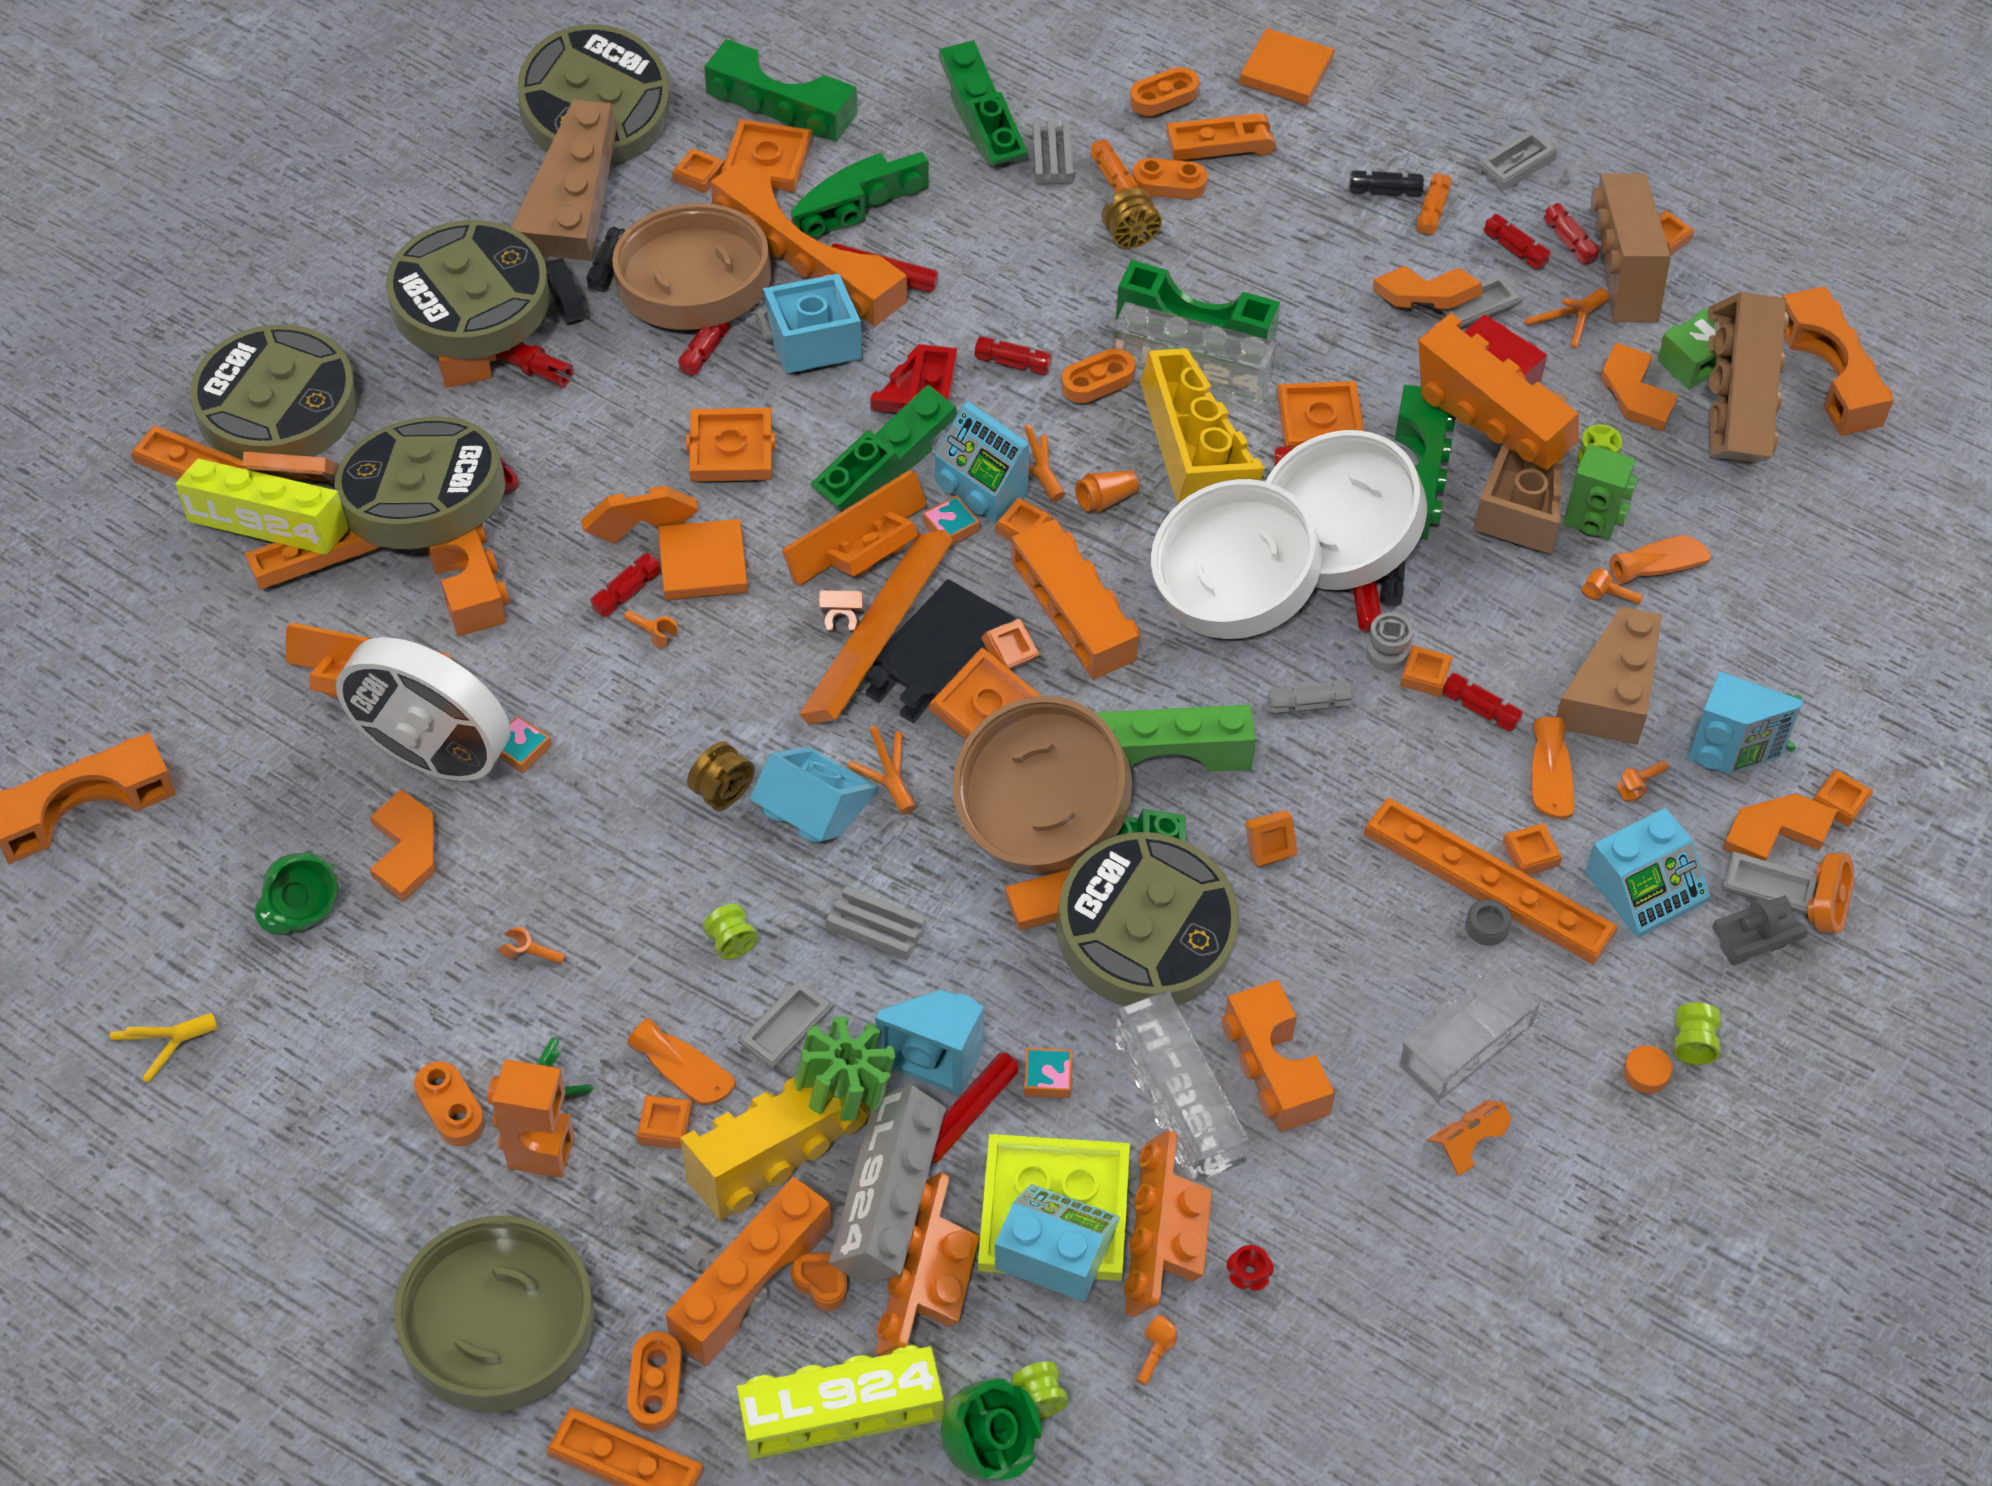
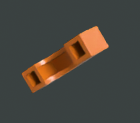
(1858, 394)
(125, 773)
(716, 1302)

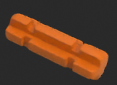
(1112, 166)
(1433, 204)

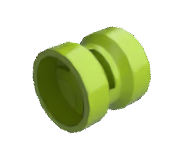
(1697, 1033)

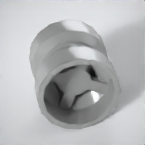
(1389, 641)

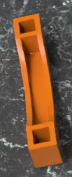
(870, 280)

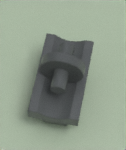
(1758, 929)

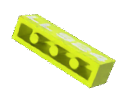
(262, 506)
(840, 1401)

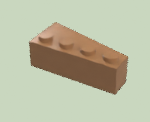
(569, 189)
(1632, 246)
(1746, 375)
(1521, 501)

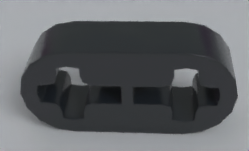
(564, 291)

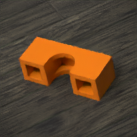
(473, 595)
(1289, 1089)
(528, 1117)

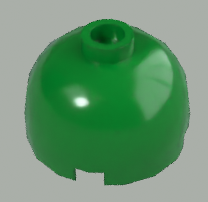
(991, 1430)

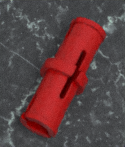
(535, 361)

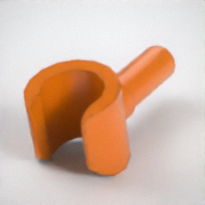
(1601, 582)
(661, 624)
(1633, 782)
(527, 946)
(1164, 1336)

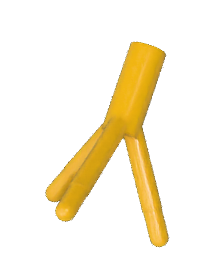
(176, 1033)

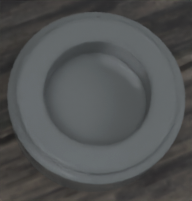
(1488, 922)

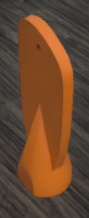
(1659, 558)
(1551, 770)
(682, 1064)

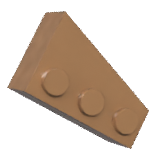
(1615, 681)

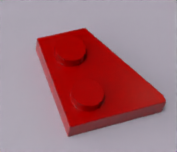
(923, 367)

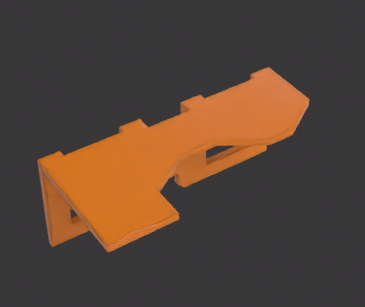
(1462, 1145)

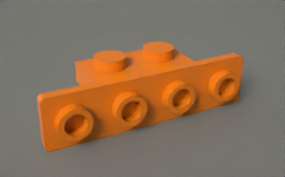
(859, 533)
(323, 651)
(1167, 1228)
(932, 1274)

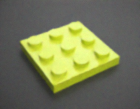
(1073, 1168)

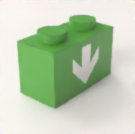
(1686, 350)

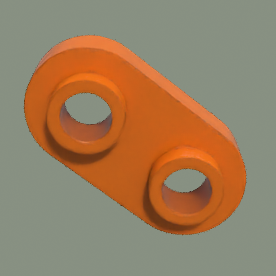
(1164, 91)
(1170, 178)
(1093, 377)
(1833, 893)
(446, 1100)
(652, 1383)

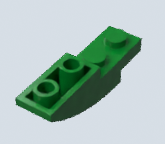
(979, 105)
(846, 194)
(888, 453)

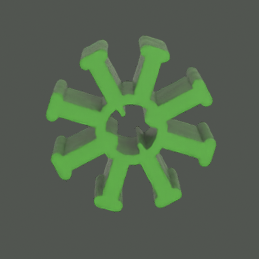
(844, 1068)

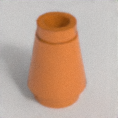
(1105, 489)

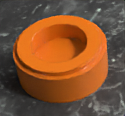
(1647, 1069)

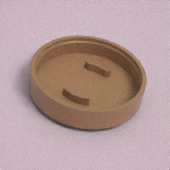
(691, 266)
(1041, 784)

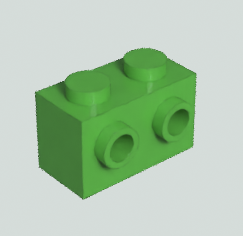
(1600, 491)

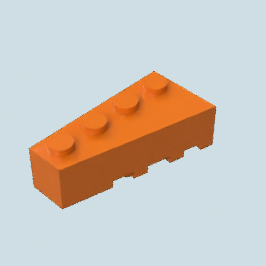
(1494, 395)

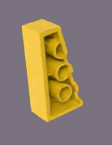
(1192, 426)
(761, 1147)

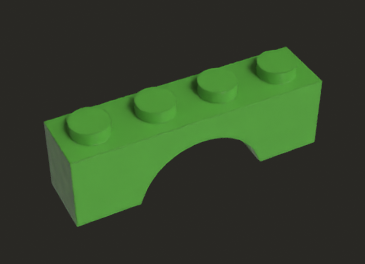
(1213, 735)

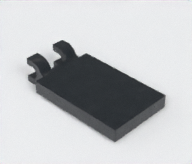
(933, 647)

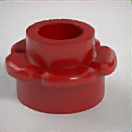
(1254, 1257)

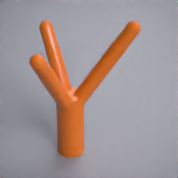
(1579, 307)
(1042, 469)
(893, 770)

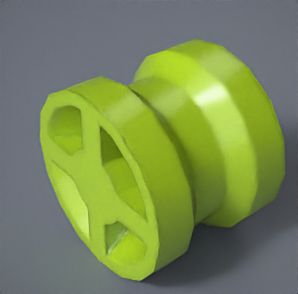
(1600, 436)
(730, 931)
(1042, 1385)

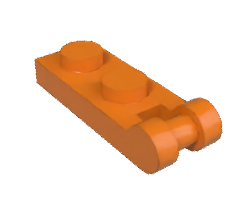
(1220, 136)

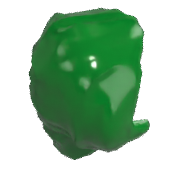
(296, 893)

